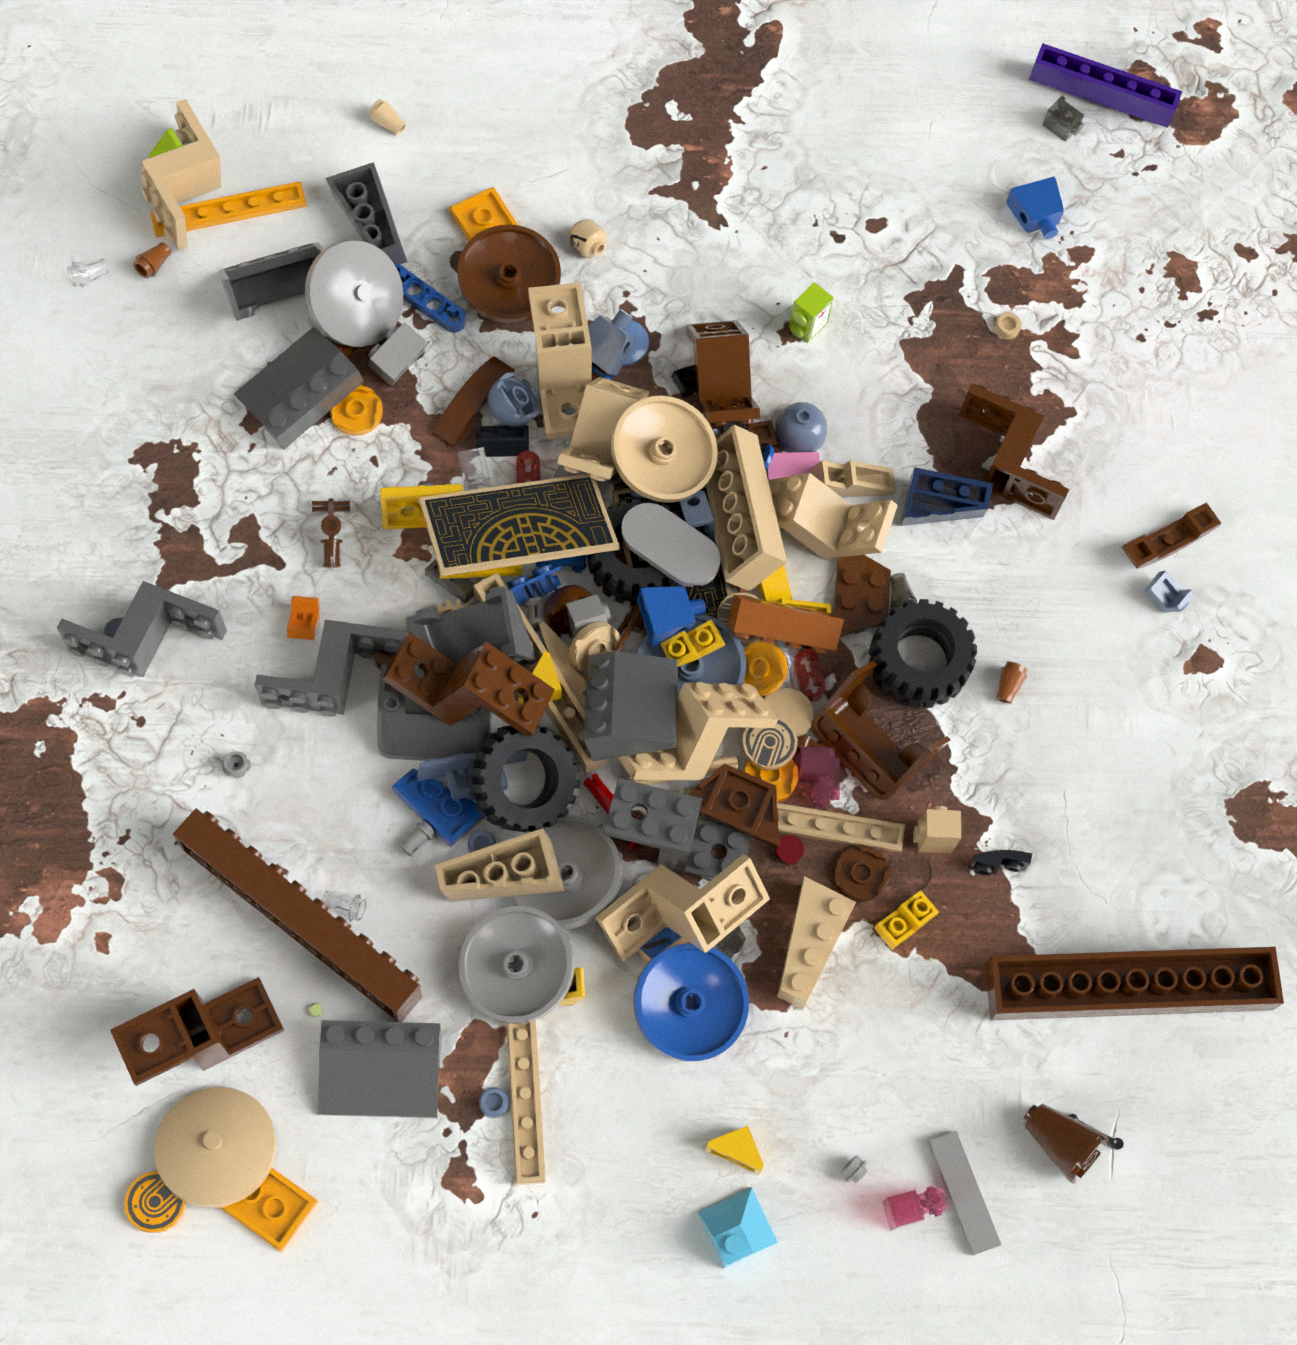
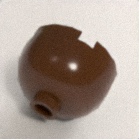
(556, 609)

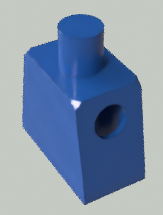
(1037, 206)
(668, 612)

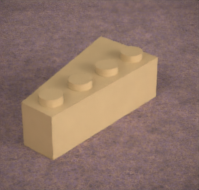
(502, 870)
(814, 932)

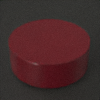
(789, 850)

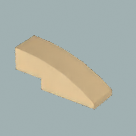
(855, 478)

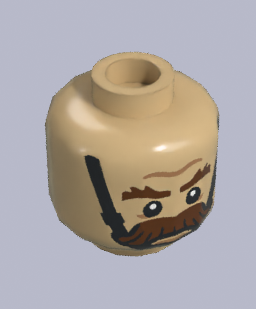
(587, 238)

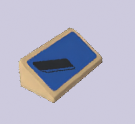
(663, 940)

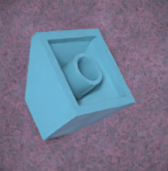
(737, 1228)

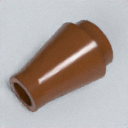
(150, 261)
(1011, 679)

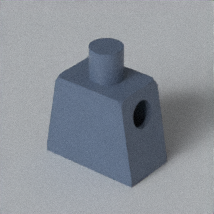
(610, 341)
(697, 513)

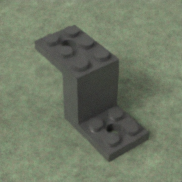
(142, 629)
(333, 668)
(674, 829)

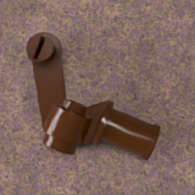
(331, 527)

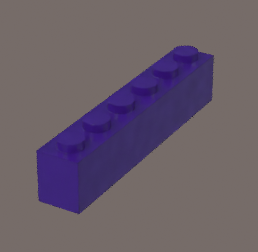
(1105, 85)

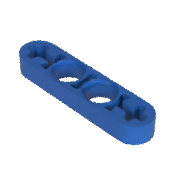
(429, 294)

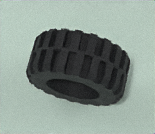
(618, 578)
(927, 621)
(558, 785)

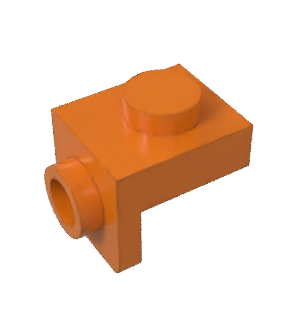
(303, 618)

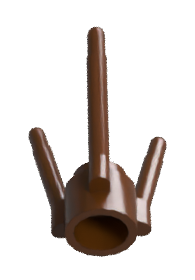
(632, 622)

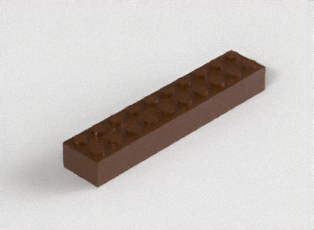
(298, 915)
(1133, 983)

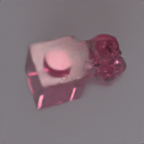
(819, 766)
(910, 1208)

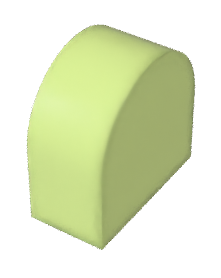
(315, 1010)

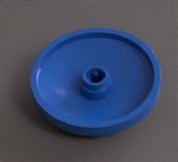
(691, 1002)

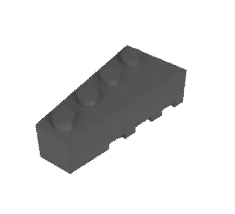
(367, 208)

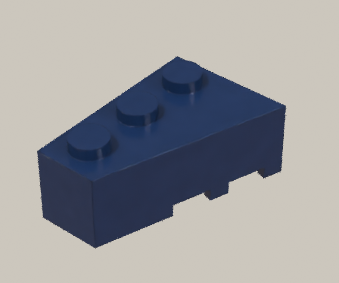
(944, 497)

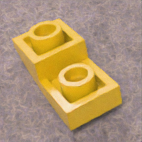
(693, 645)
(906, 920)

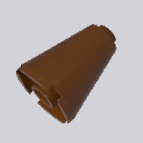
(1065, 1140)

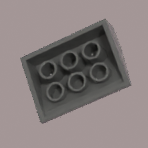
(299, 387)
(630, 704)
(379, 1069)

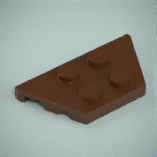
(861, 593)
(740, 803)

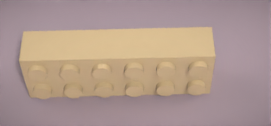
(744, 511)

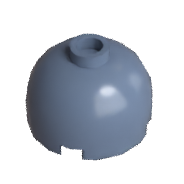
(513, 401)
(801, 428)

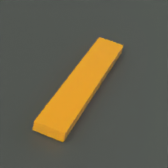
(239, 207)

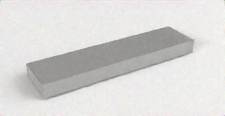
(964, 1193)

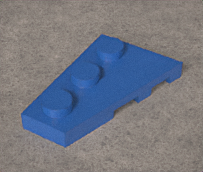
(435, 805)

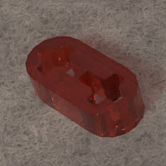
(521, 472)
(815, 673)

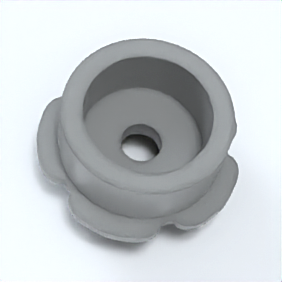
(231, 759)
(854, 1169)

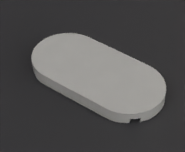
(670, 545)

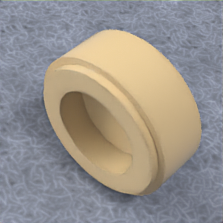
(1007, 325)

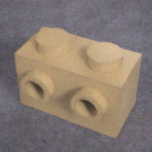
(938, 830)

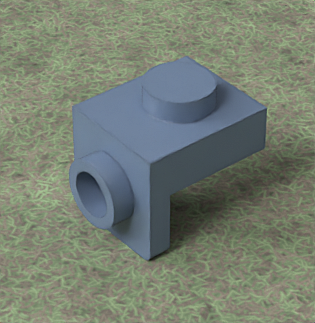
(1167, 593)

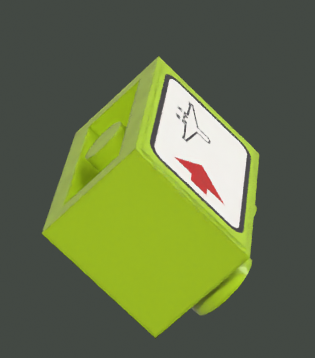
(810, 312)

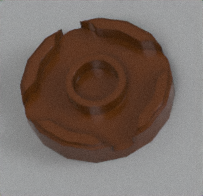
(861, 873)

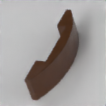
(469, 401)
(1172, 538)

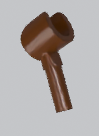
(806, 741)

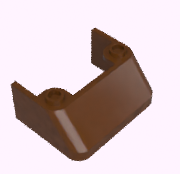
(863, 745)

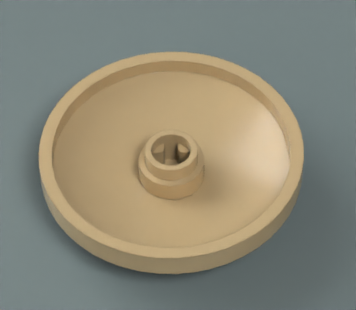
(664, 449)
(215, 1147)

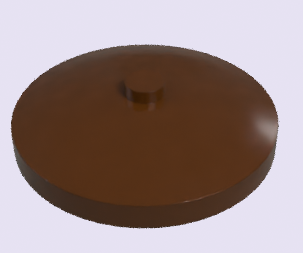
(501, 267)

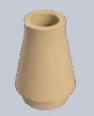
(386, 116)

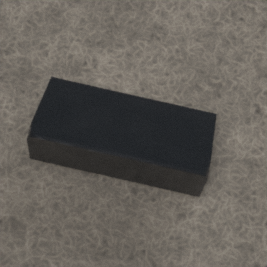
(502, 440)

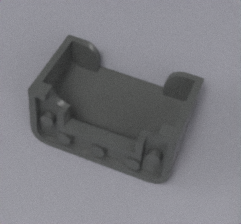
(467, 628)

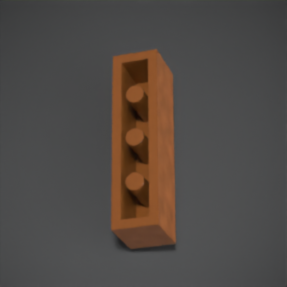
(784, 623)

